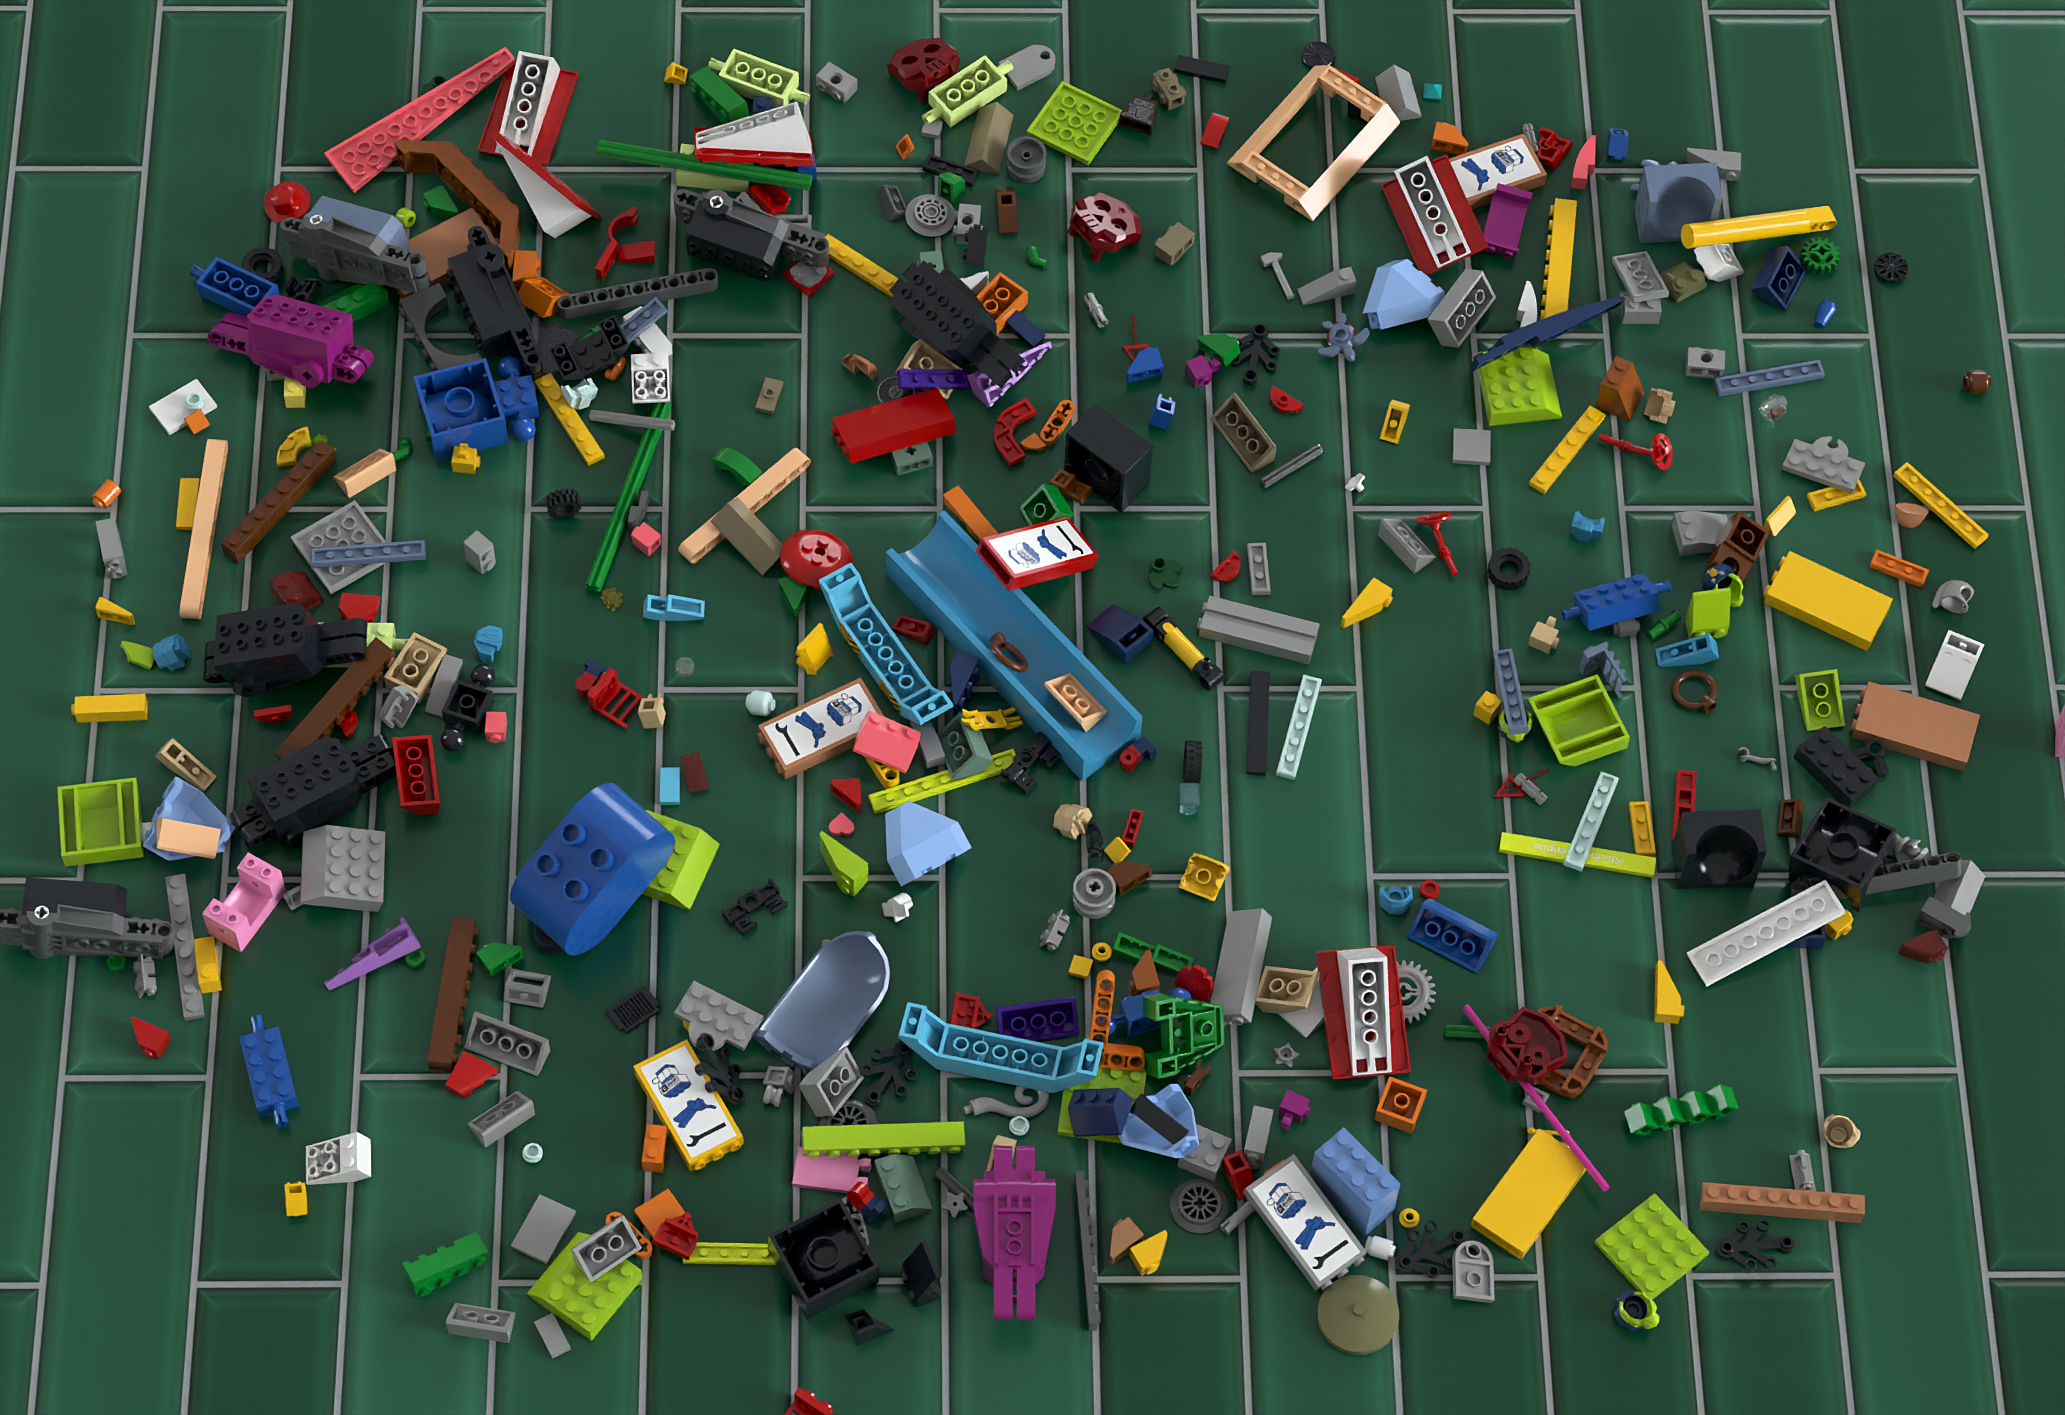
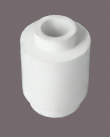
(1380, 1247)

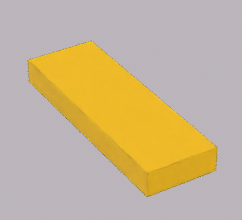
(1831, 497)
(187, 503)
(1642, 828)

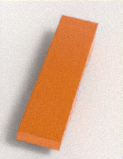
(968, 513)

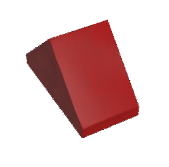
(848, 791)

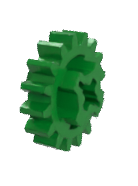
(1820, 255)

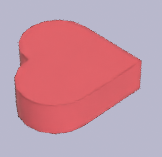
(841, 825)

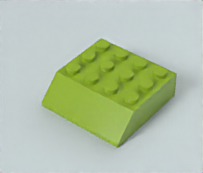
(1519, 388)
(1580, 721)
(100, 822)
(687, 866)
(575, 1299)

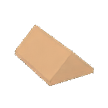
(365, 472)
(1076, 700)
(187, 838)

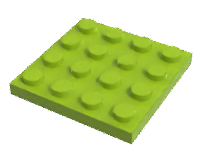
(1075, 123)
(1129, 1081)
(1651, 1247)

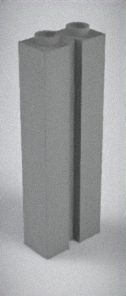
(1258, 629)
(1241, 964)

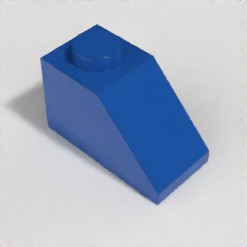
(1617, 143)
(1146, 365)

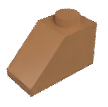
(1124, 1236)

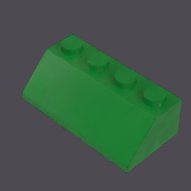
(358, 300)

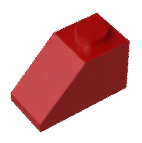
(150, 1038)

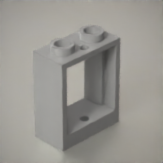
(111, 548)
(1258, 1136)

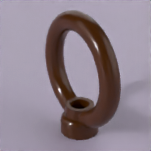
(998, 643)
(1707, 703)

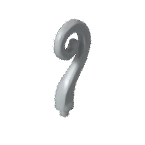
(986, 1104)

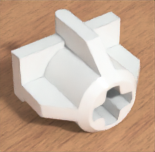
(898, 906)

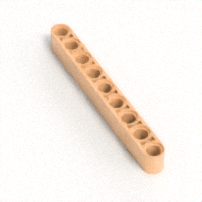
(753, 497)

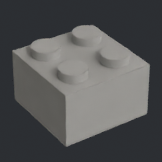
(1208, 1157)

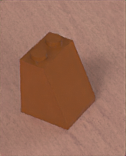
(1620, 389)

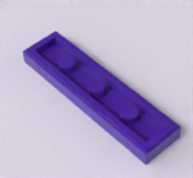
(932, 379)

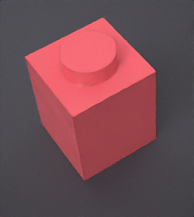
(646, 539)
(496, 727)

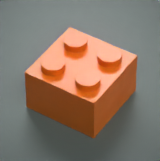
(1400, 1105)

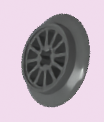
(854, 1105)
(1199, 1225)

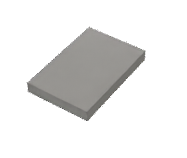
(543, 1229)

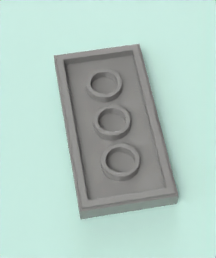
(1640, 276)

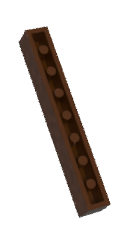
(278, 501)
(339, 698)
(452, 994)

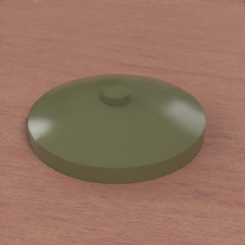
(1358, 1315)

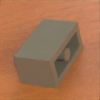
(1174, 243)

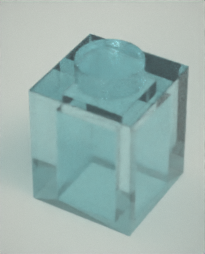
(1189, 798)

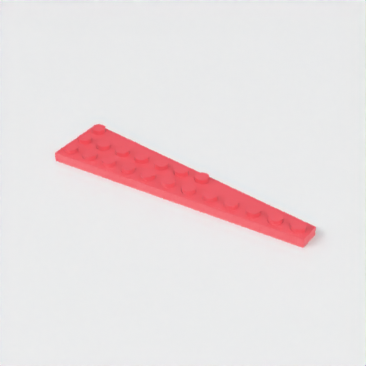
(373, 148)

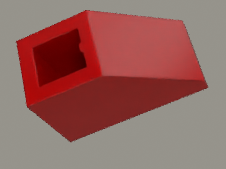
(1238, 1173)

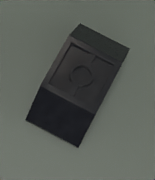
(592, 352)

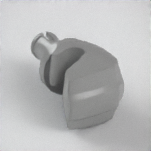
(1907, 849)

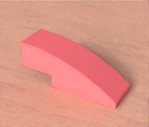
(1584, 164)

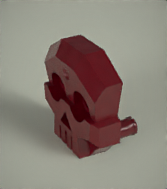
(924, 65)
(1104, 223)
(1537, 1037)

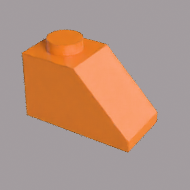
(1448, 139)
(525, 266)

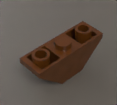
(1006, 210)

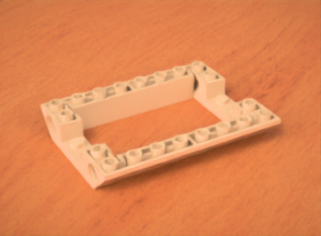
(1313, 200)

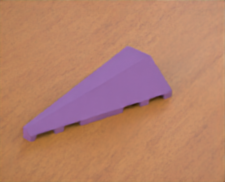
(989, 391)
(378, 953)

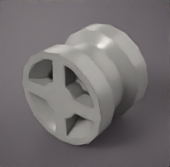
(773, 1095)

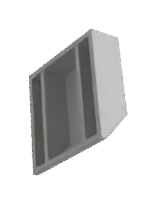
(343, 868)

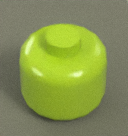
(406, 217)

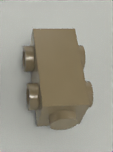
(1168, 88)

